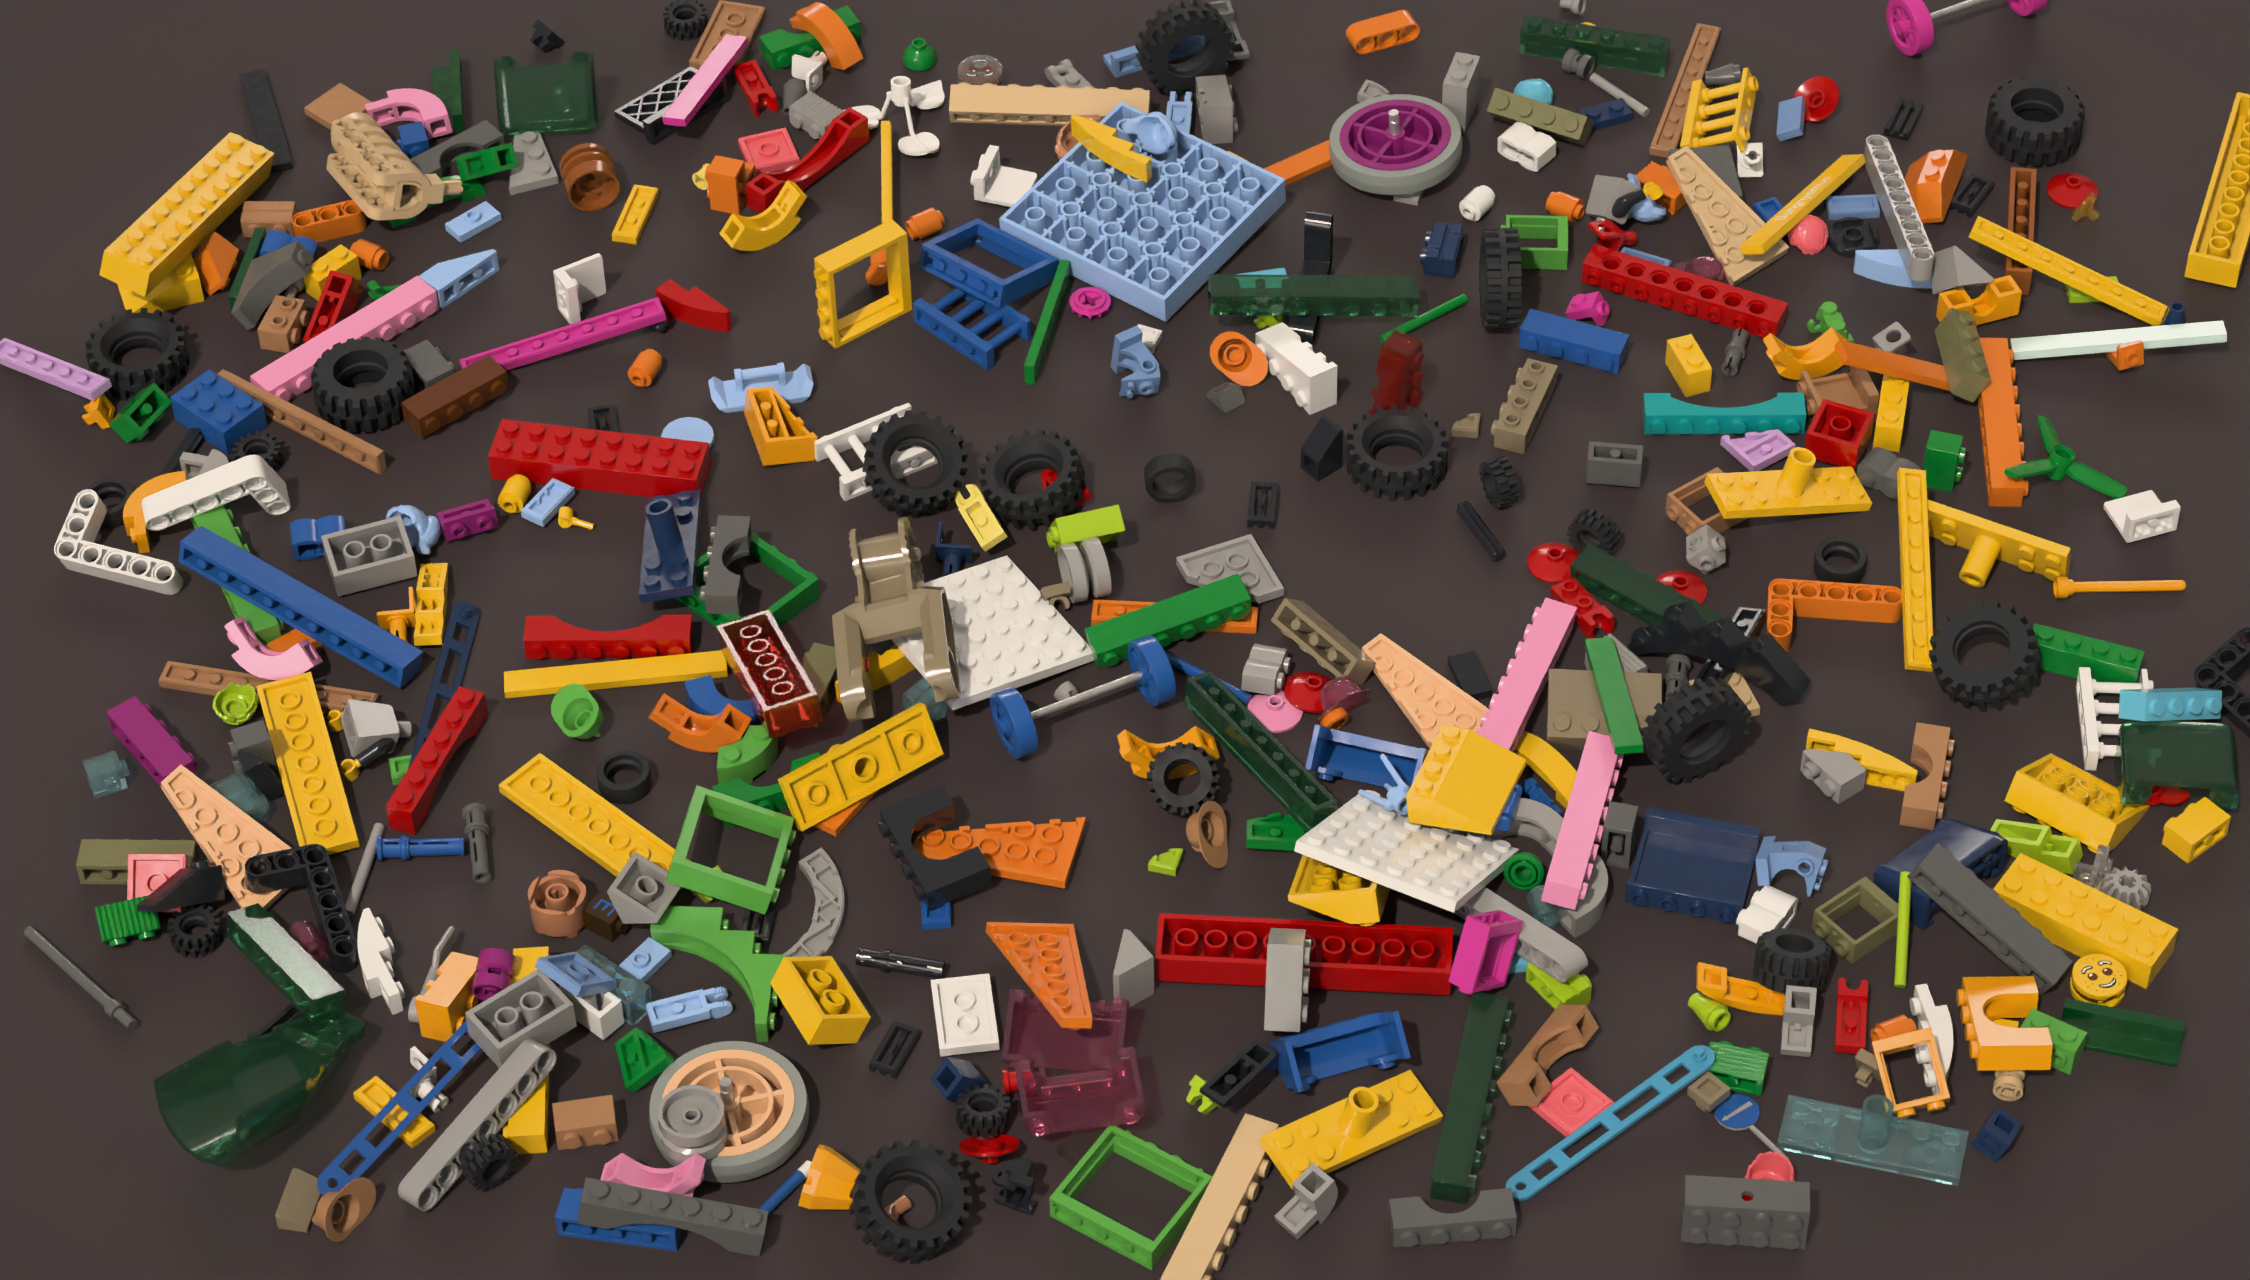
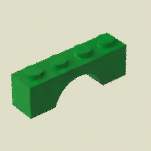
(781, 45)
(767, 797)

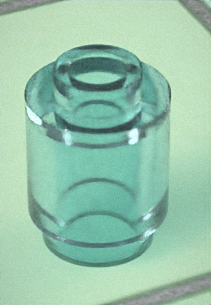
(1542, 911)

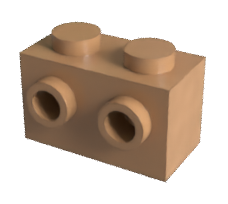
(283, 324)

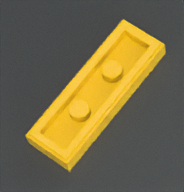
(635, 214)
(376, 1095)

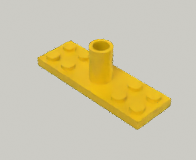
(1789, 491)
(1995, 541)
(860, 766)
(1352, 1127)

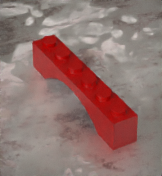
(841, 139)
(553, 639)
(415, 792)

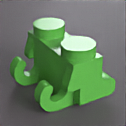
(1829, 318)

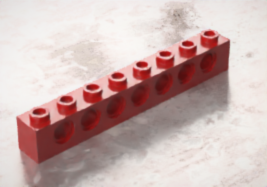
(1684, 292)

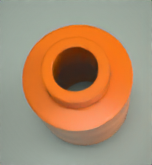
(1565, 205)
(924, 224)
(370, 255)
(645, 368)
(1892, 1027)

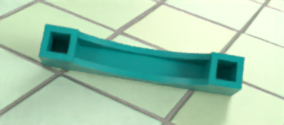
(1671, 416)

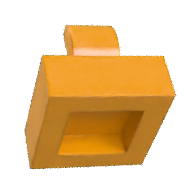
(99, 411)

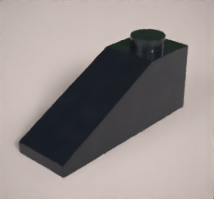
(187, 887)
(1242, 1075)

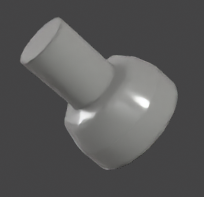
(1577, 6)
(294, 288)

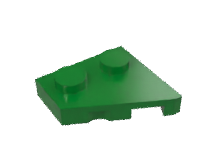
(1273, 832)
(640, 1058)

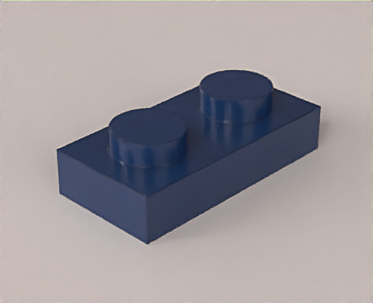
(1607, 114)

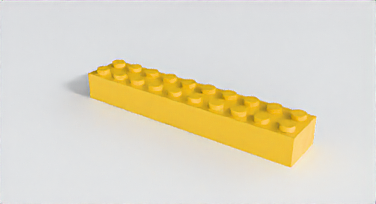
(186, 214)
(2225, 216)

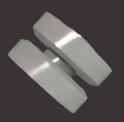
(1084, 569)
(692, 1123)

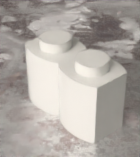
(1527, 146)
(1767, 911)

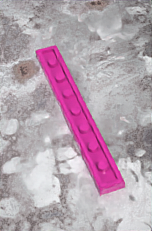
(574, 335)

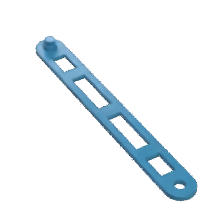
(1695, 1060)

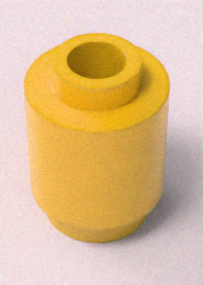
(514, 494)

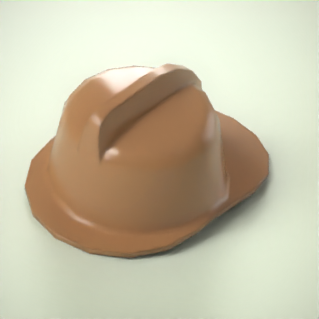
(1207, 834)
(345, 1209)

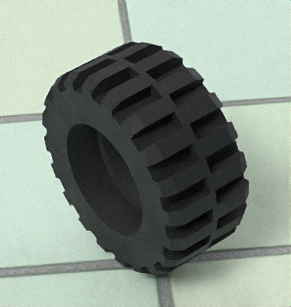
(2032, 141)
(358, 363)

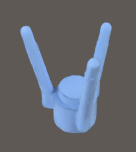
(1395, 796)

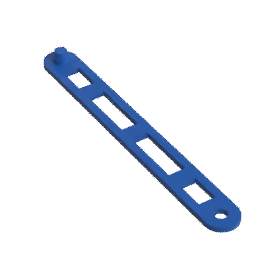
(405, 1101)

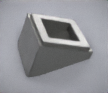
(1226, 396)

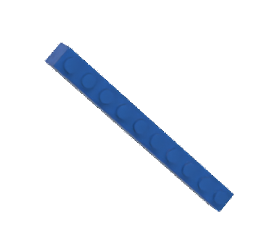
(300, 606)

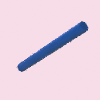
(1192, 671)

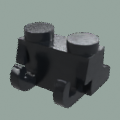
(1017, 1186)

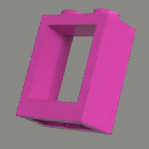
(1485, 951)

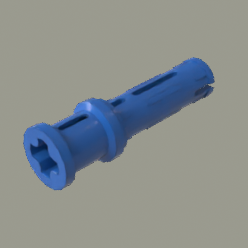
(406, 847)

